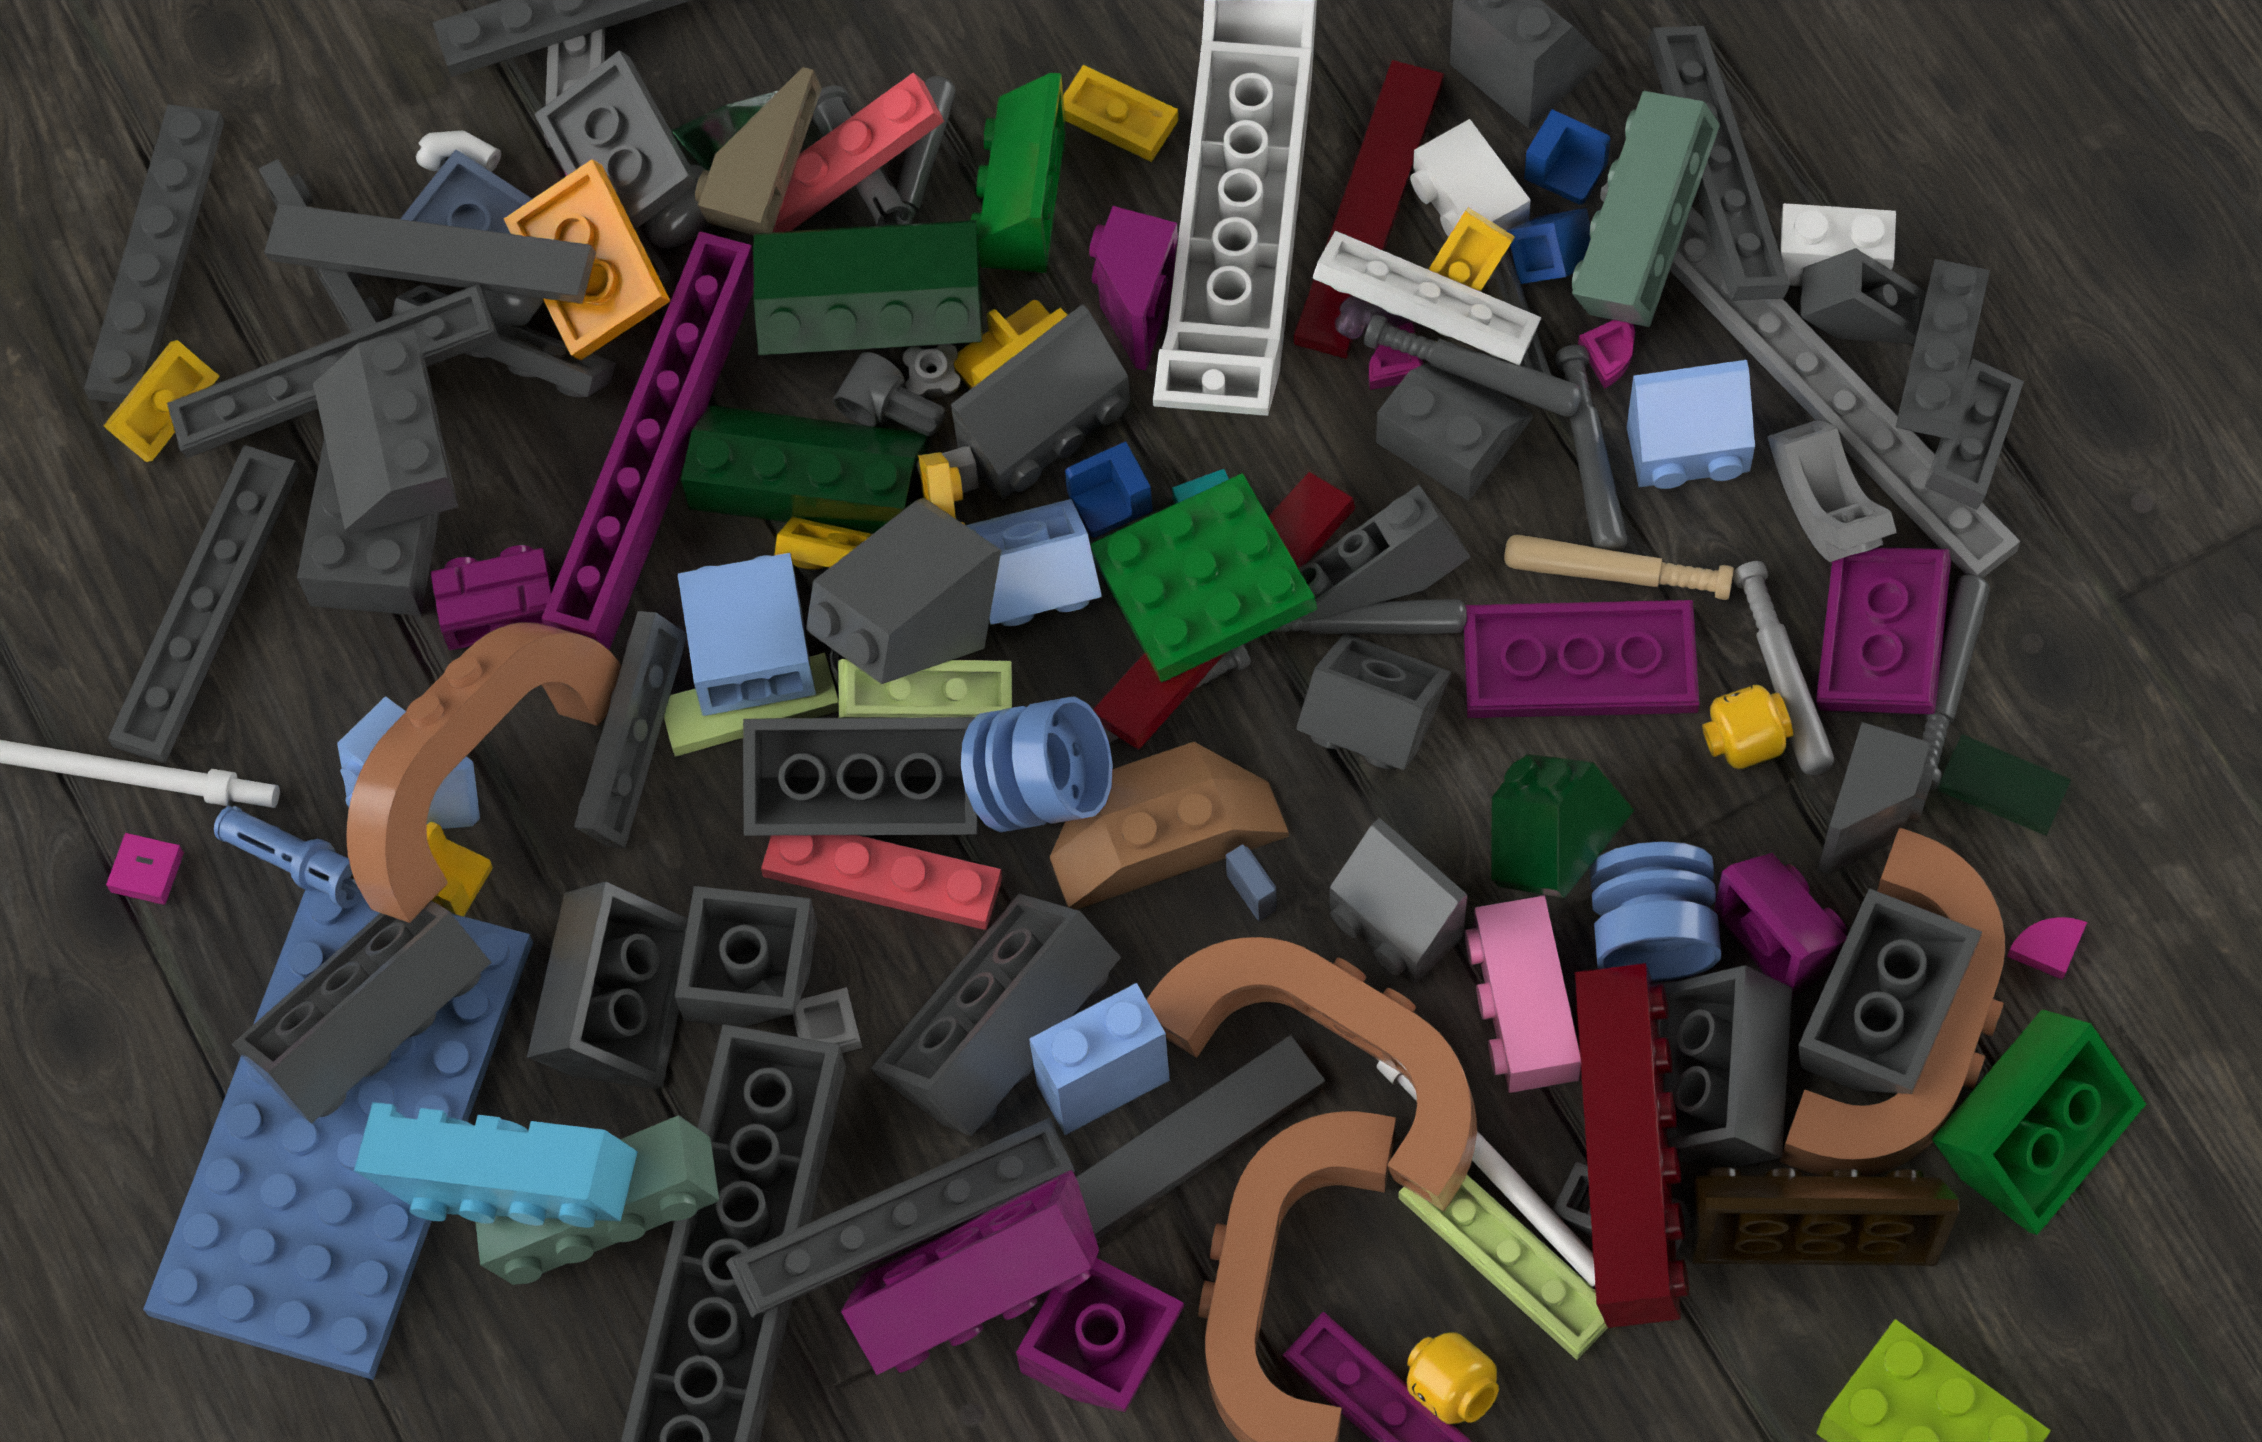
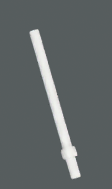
(217, 786)
(1520, 1194)

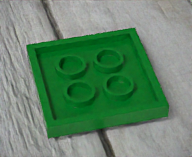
(1202, 577)

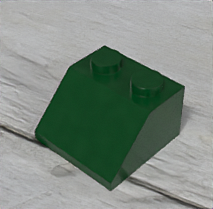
(1552, 823)

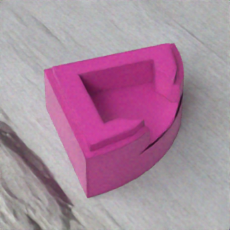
(1609, 349)
(1391, 366)
(2048, 945)

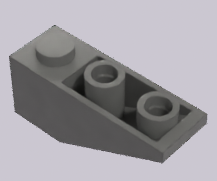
(1385, 557)

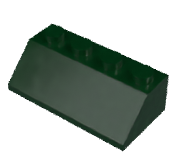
(867, 287)
(800, 468)

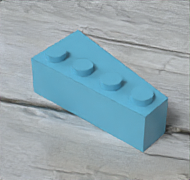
(496, 1167)

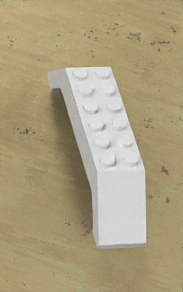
(1239, 208)

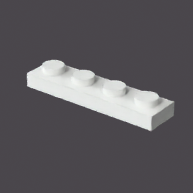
(1426, 298)

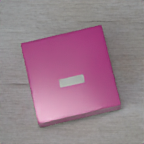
(145, 868)

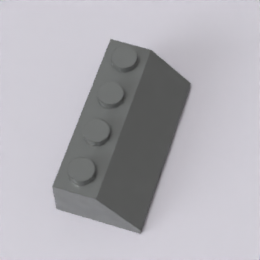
(855, 777)
(361, 1008)
(977, 1026)

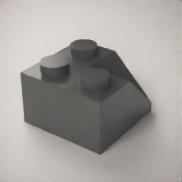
(744, 956)

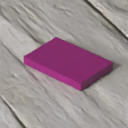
(1884, 631)

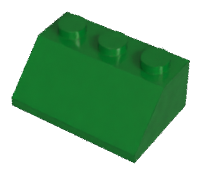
(1021, 176)
(2040, 1119)

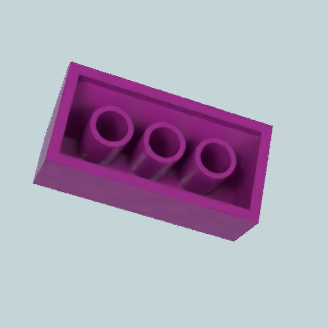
(973, 1275)

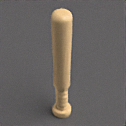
(1596, 563)

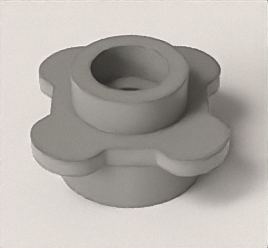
(935, 384)

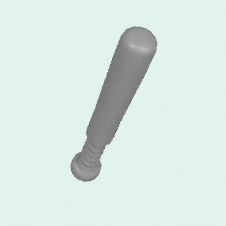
(1809, 736)

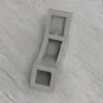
(1825, 492)

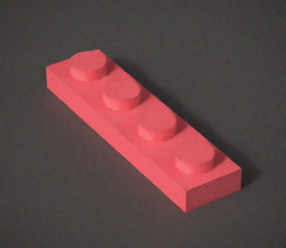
(858, 149)
(886, 875)

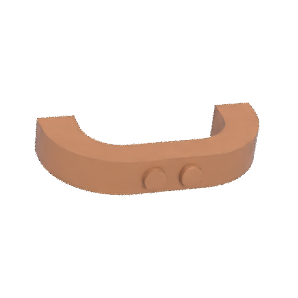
(439, 730)
(1259, 969)
(1890, 1133)
(1309, 1155)

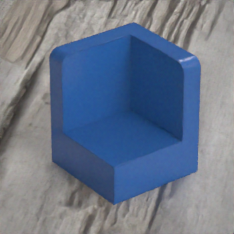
(1567, 157)
(1550, 245)
(1109, 490)

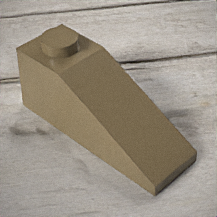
(757, 163)

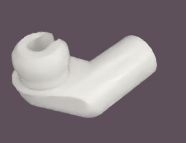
(440, 145)

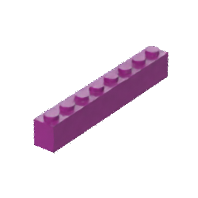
(653, 440)

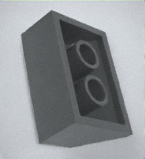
(1041, 404)
(384, 434)
(610, 988)
(1887, 996)
(1728, 1066)

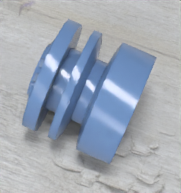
(1036, 764)
(1656, 909)

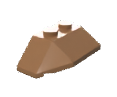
(1162, 822)

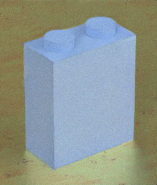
(746, 634)
(1100, 1058)

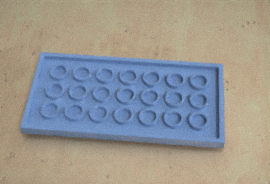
(277, 1224)

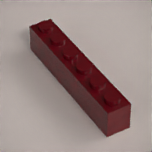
(1628, 1146)

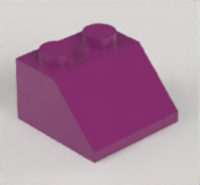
(1135, 277)
(1779, 922)
(1098, 1337)

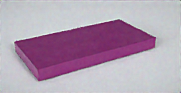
(1580, 659)

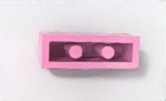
(1523, 994)

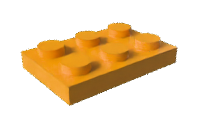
(622, 278)

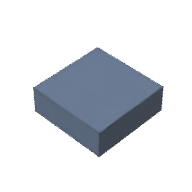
(1251, 882)

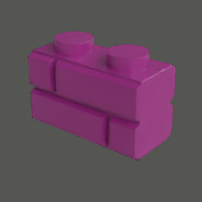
(491, 593)

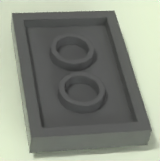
(619, 126)

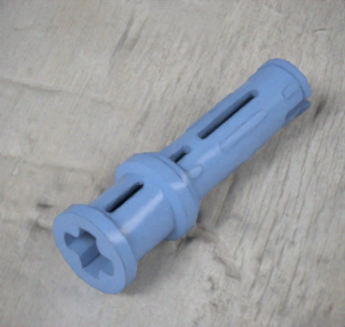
(310, 862)

